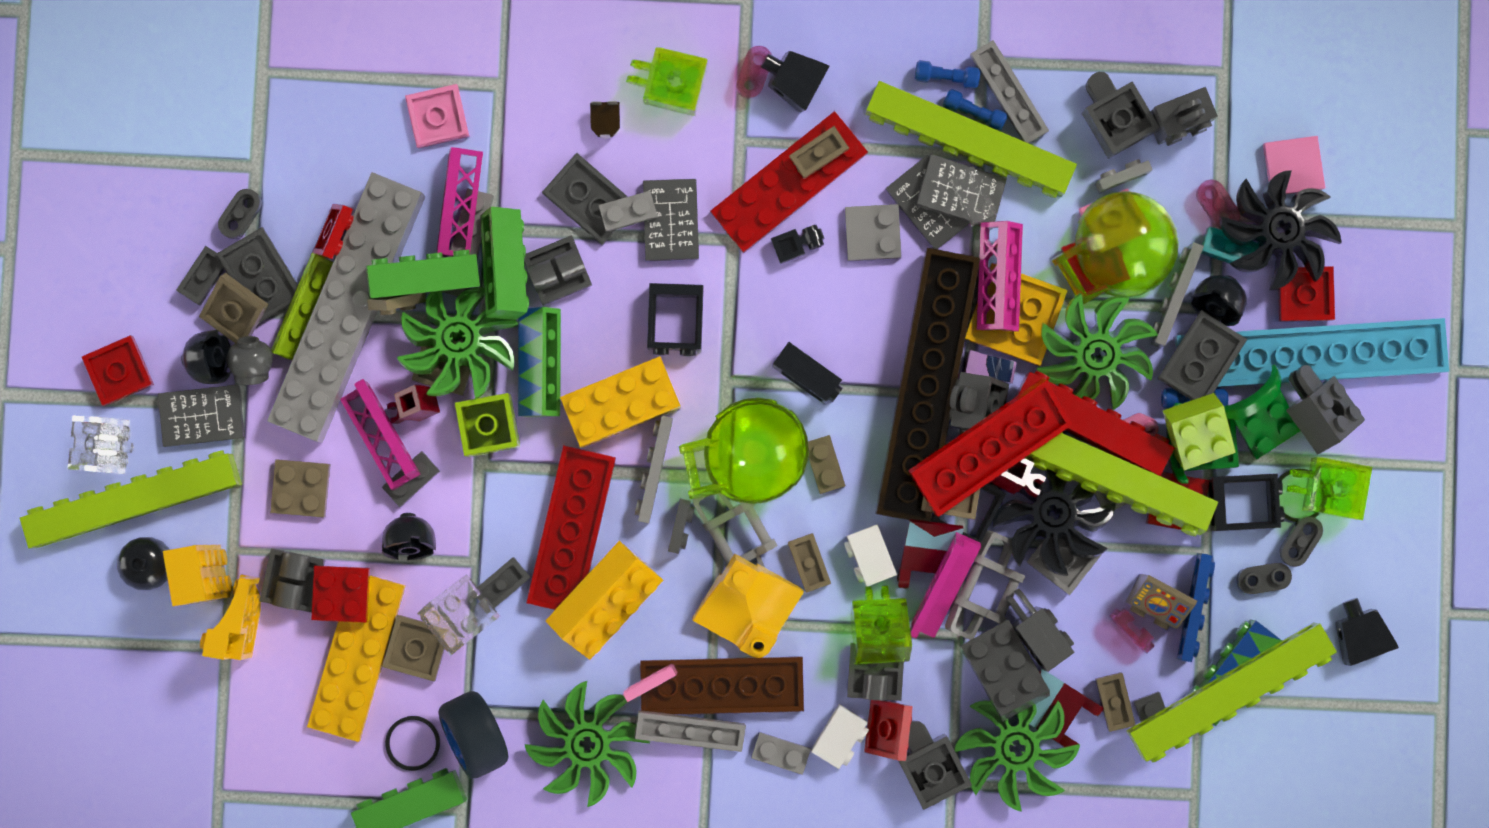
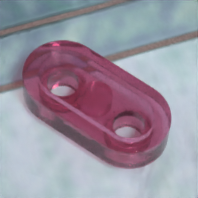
(752, 72)
(1219, 203)
(1141, 638)

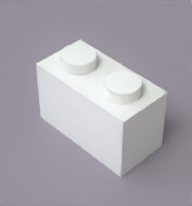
(870, 555)
(839, 737)

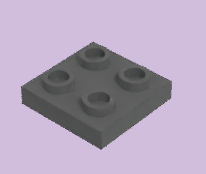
(875, 680)

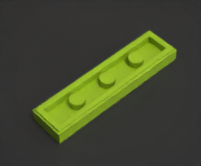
(301, 306)

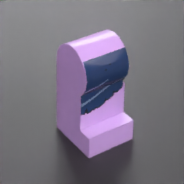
(990, 366)

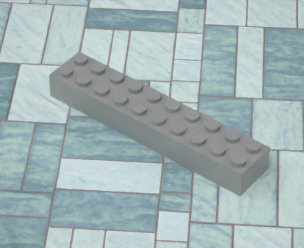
(341, 312)

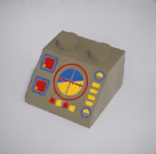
(1159, 601)

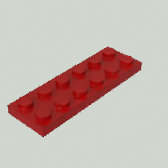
(781, 190)
(990, 447)
(571, 525)

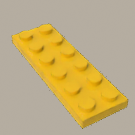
(356, 664)

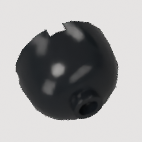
(1220, 298)
(206, 357)
(409, 537)
(142, 563)

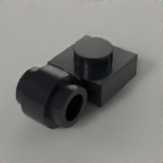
(790, 246)

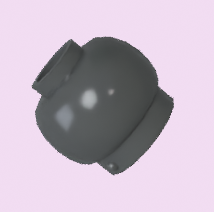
(249, 361)

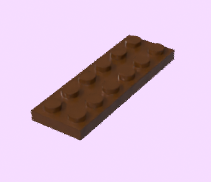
(726, 686)

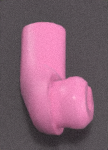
(1149, 423)

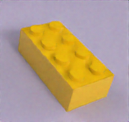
(620, 402)
(197, 574)
(604, 600)

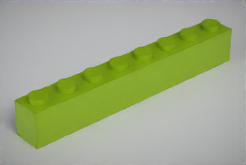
(971, 139)
(1125, 483)
(130, 500)
(1231, 691)

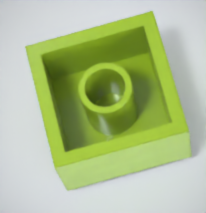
(487, 425)
(1199, 431)

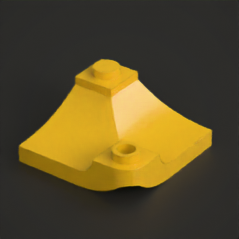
(748, 605)
(237, 630)

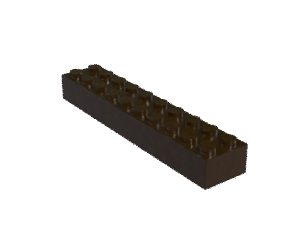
(927, 377)

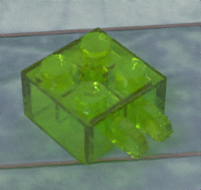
(664, 67)
(1319, 493)
(880, 629)

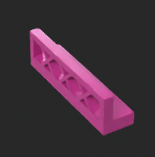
(450, 193)
(1005, 276)
(385, 428)
(944, 585)

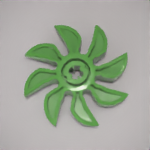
(460, 353)
(1109, 355)
(579, 756)
(1003, 756)

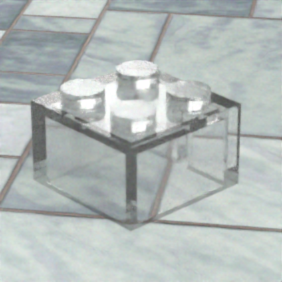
(451, 618)

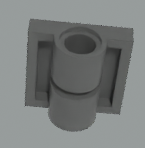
(557, 270)
(289, 580)

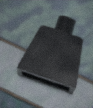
(795, 78)
(1362, 634)

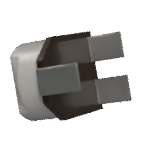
(605, 118)

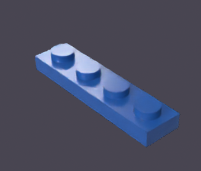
(1188, 645)

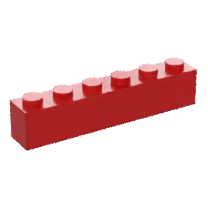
(1107, 430)

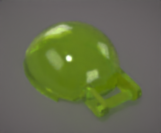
(1122, 246)
(750, 453)

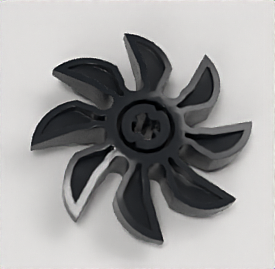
(1283, 243)
(1051, 529)

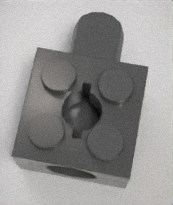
(1184, 115)
(1117, 116)
(975, 399)
(1324, 409)
(1040, 634)
(932, 767)

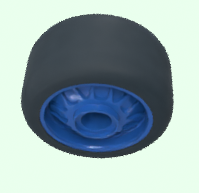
(473, 734)

